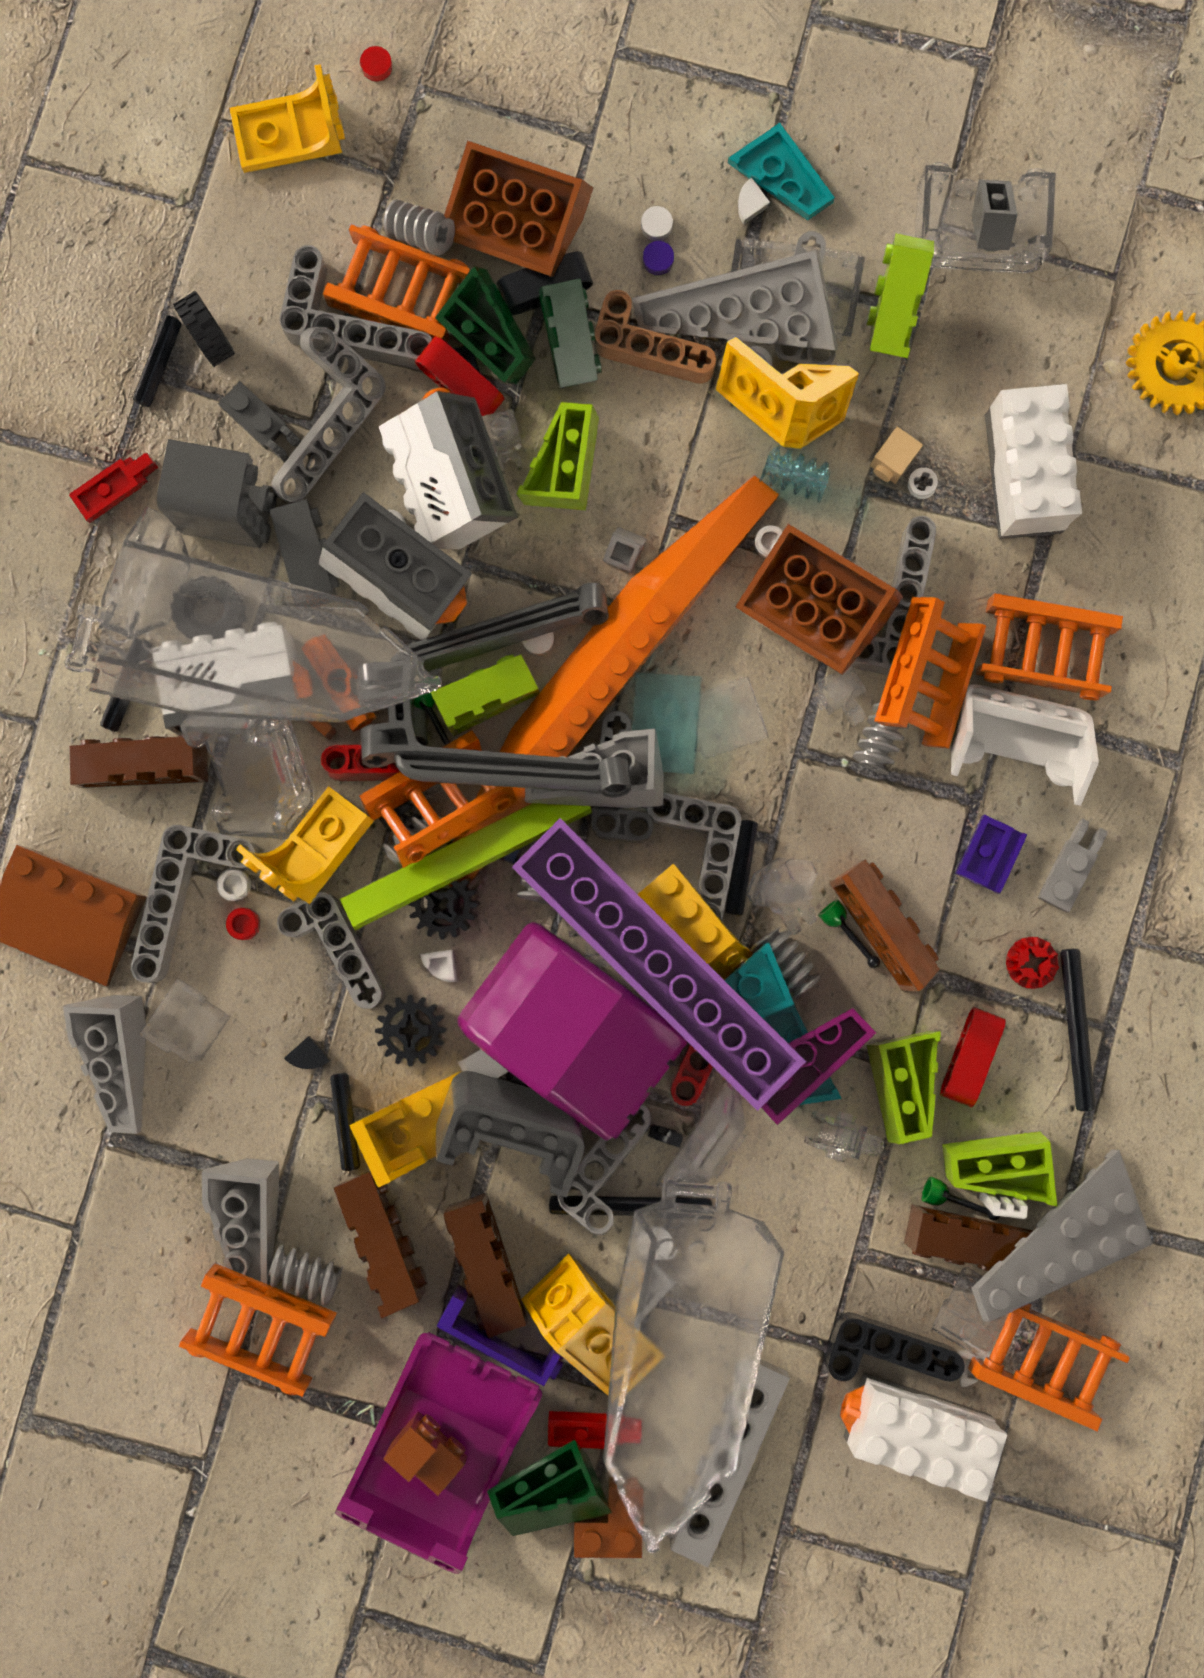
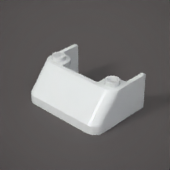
(1029, 732)

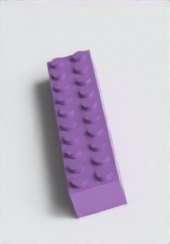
(659, 964)

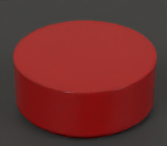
(376, 63)
(243, 924)

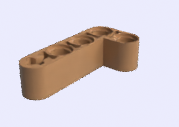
(657, 344)

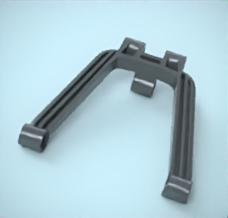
(405, 735)

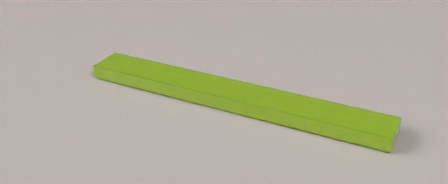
(456, 861)

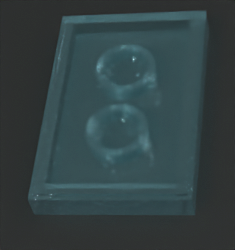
(672, 709)

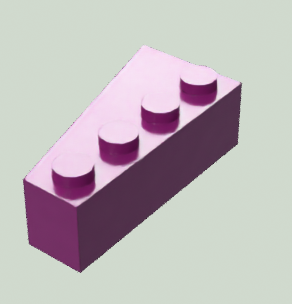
(824, 1052)

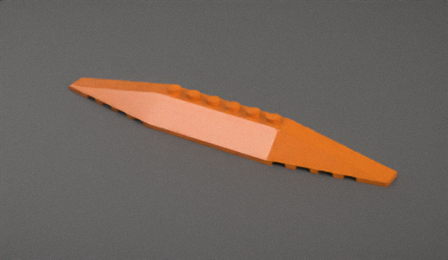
(635, 627)

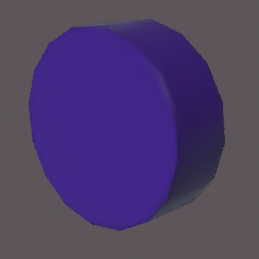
(658, 257)

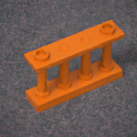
(373, 307)
(1069, 621)
(908, 668)
(398, 789)
(283, 1309)
(1051, 1395)

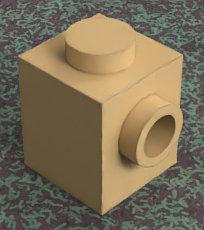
(895, 456)

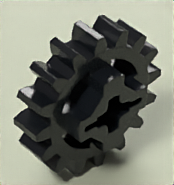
(452, 913)
(410, 1014)

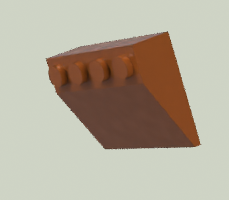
(516, 208)
(818, 599)
(66, 914)
(885, 926)

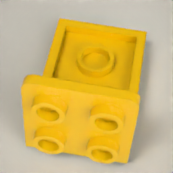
(289, 127)
(313, 849)
(694, 921)

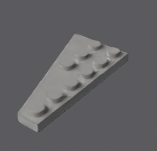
(760, 304)
(1080, 1236)

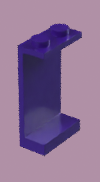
(495, 1346)

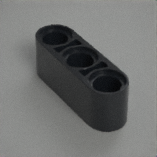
(522, 287)

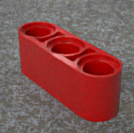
(454, 373)
(353, 769)
(972, 1057)
(686, 1072)

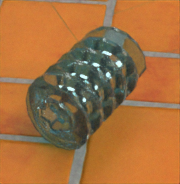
(796, 473)

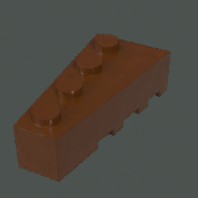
(137, 762)
(960, 1237)
(381, 1243)
(486, 1265)

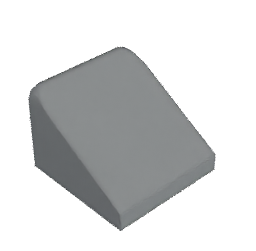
(624, 549)

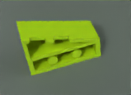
(899, 294)
(565, 460)
(485, 693)
(905, 1084)
(1003, 1165)

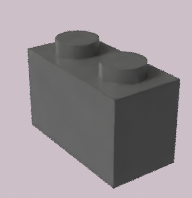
(994, 215)

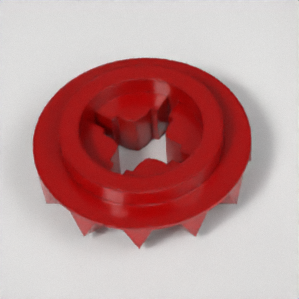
(1019, 954)

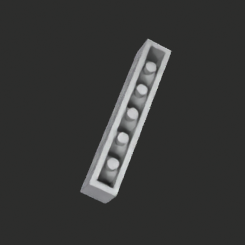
(702, 1541)

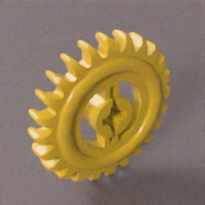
(1150, 348)

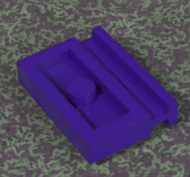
(991, 854)

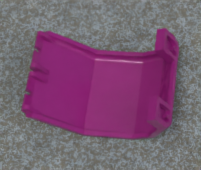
(570, 1031)
(474, 1404)

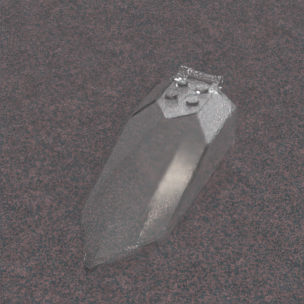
(239, 645)
(685, 1352)

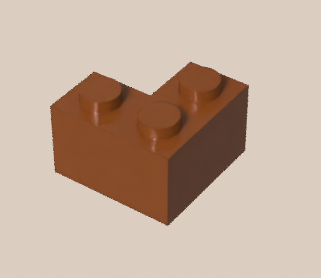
(426, 1453)
(608, 1534)

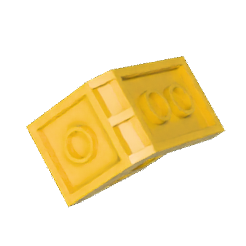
(775, 400)
(401, 1133)
(575, 1319)

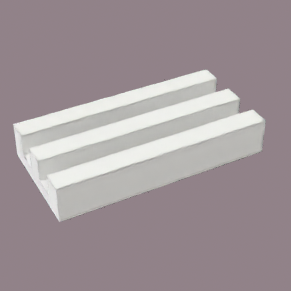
(1004, 1205)

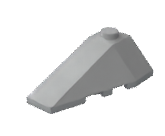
(645, 773)
(113, 1055)
(244, 1213)

